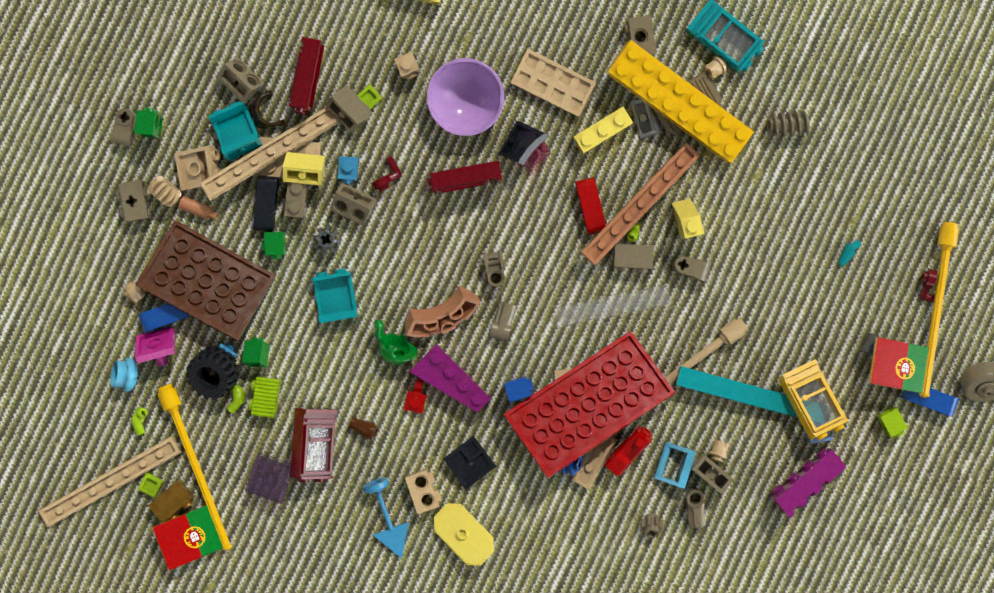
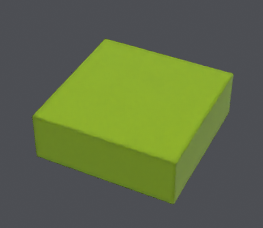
(369, 96)
(150, 485)

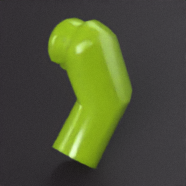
(634, 233)
(238, 399)
(137, 420)

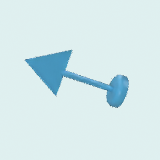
(395, 536)

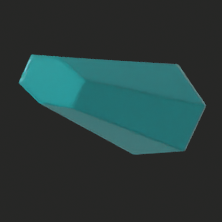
(848, 252)

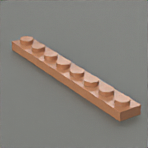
(640, 203)

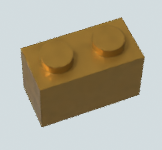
(172, 500)

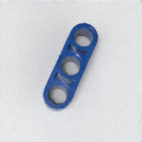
(160, 317)
(936, 401)

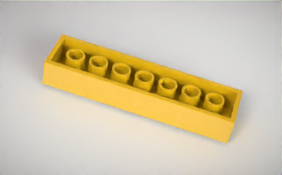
(679, 102)

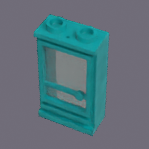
(725, 36)

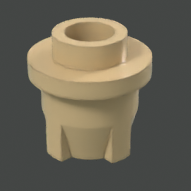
(716, 67)
(133, 292)
(719, 451)

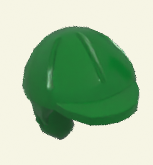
(392, 347)

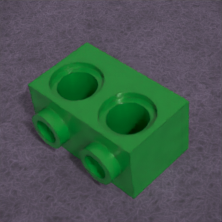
(148, 123)

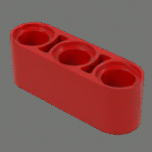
(590, 205)

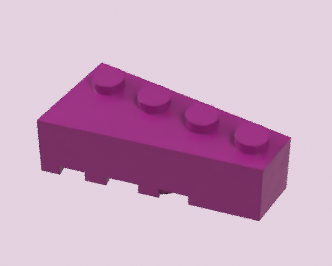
(446, 375)
(807, 481)

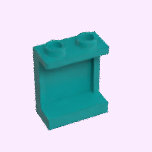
(235, 130)
(335, 296)

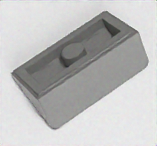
(646, 119)

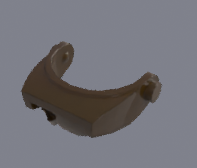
(254, 107)

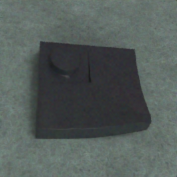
(521, 142)
(469, 462)

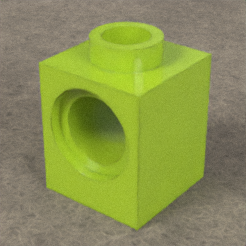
(892, 422)

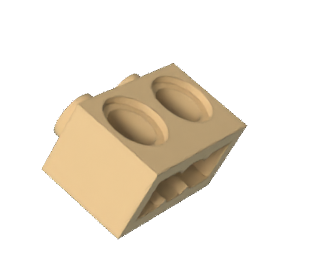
(418, 492)

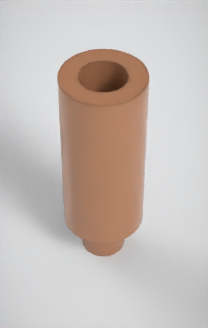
(197, 208)

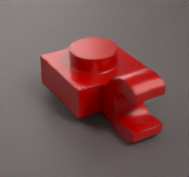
(415, 399)

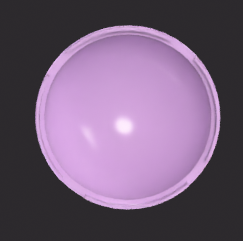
(465, 96)

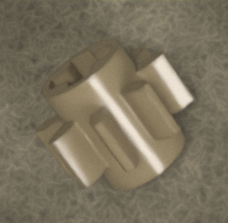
(651, 525)

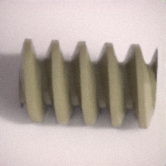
(788, 123)

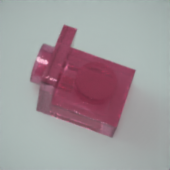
(537, 156)

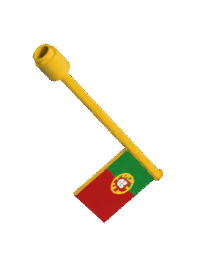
(911, 365)
(198, 530)

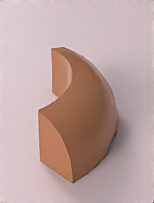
(442, 317)

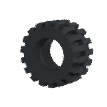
(203, 381)

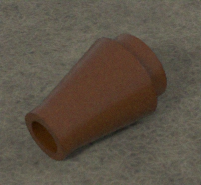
(364, 428)

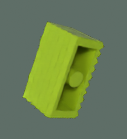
(265, 396)

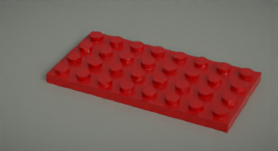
(589, 404)

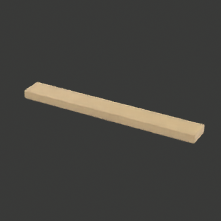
(268, 153)
(110, 481)

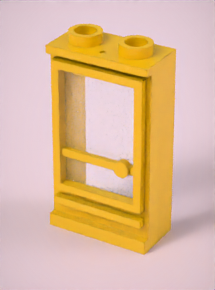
(813, 400)

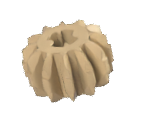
(164, 191)

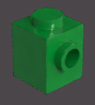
(274, 244)
(255, 353)

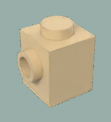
(407, 66)

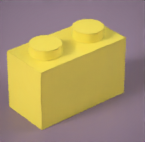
(303, 168)

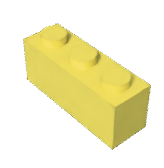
(602, 130)

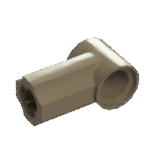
(502, 324)
(695, 509)

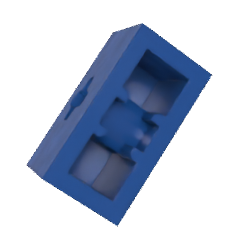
(518, 388)

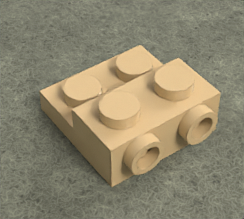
(196, 166)

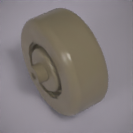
(978, 382)

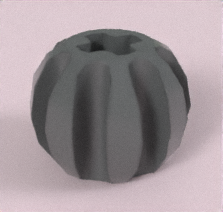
(326, 234)

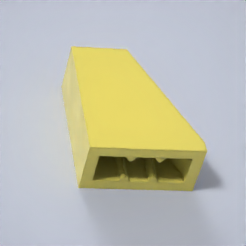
(687, 219)

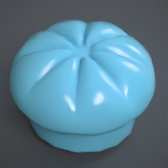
(124, 374)

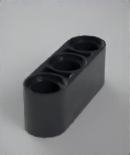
(266, 203)

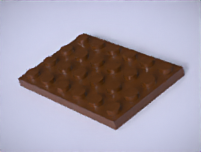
(205, 280)

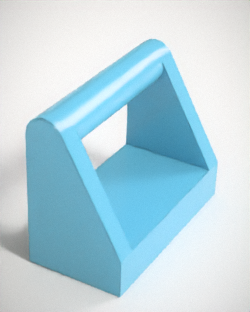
(685, 467)

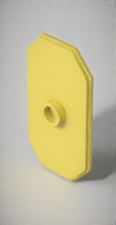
(463, 534)

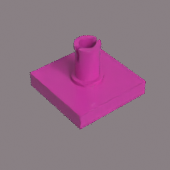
(155, 345)

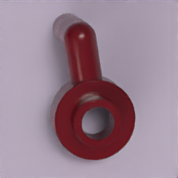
(383, 183)
(928, 278)

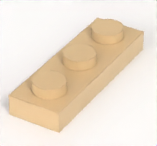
(593, 463)

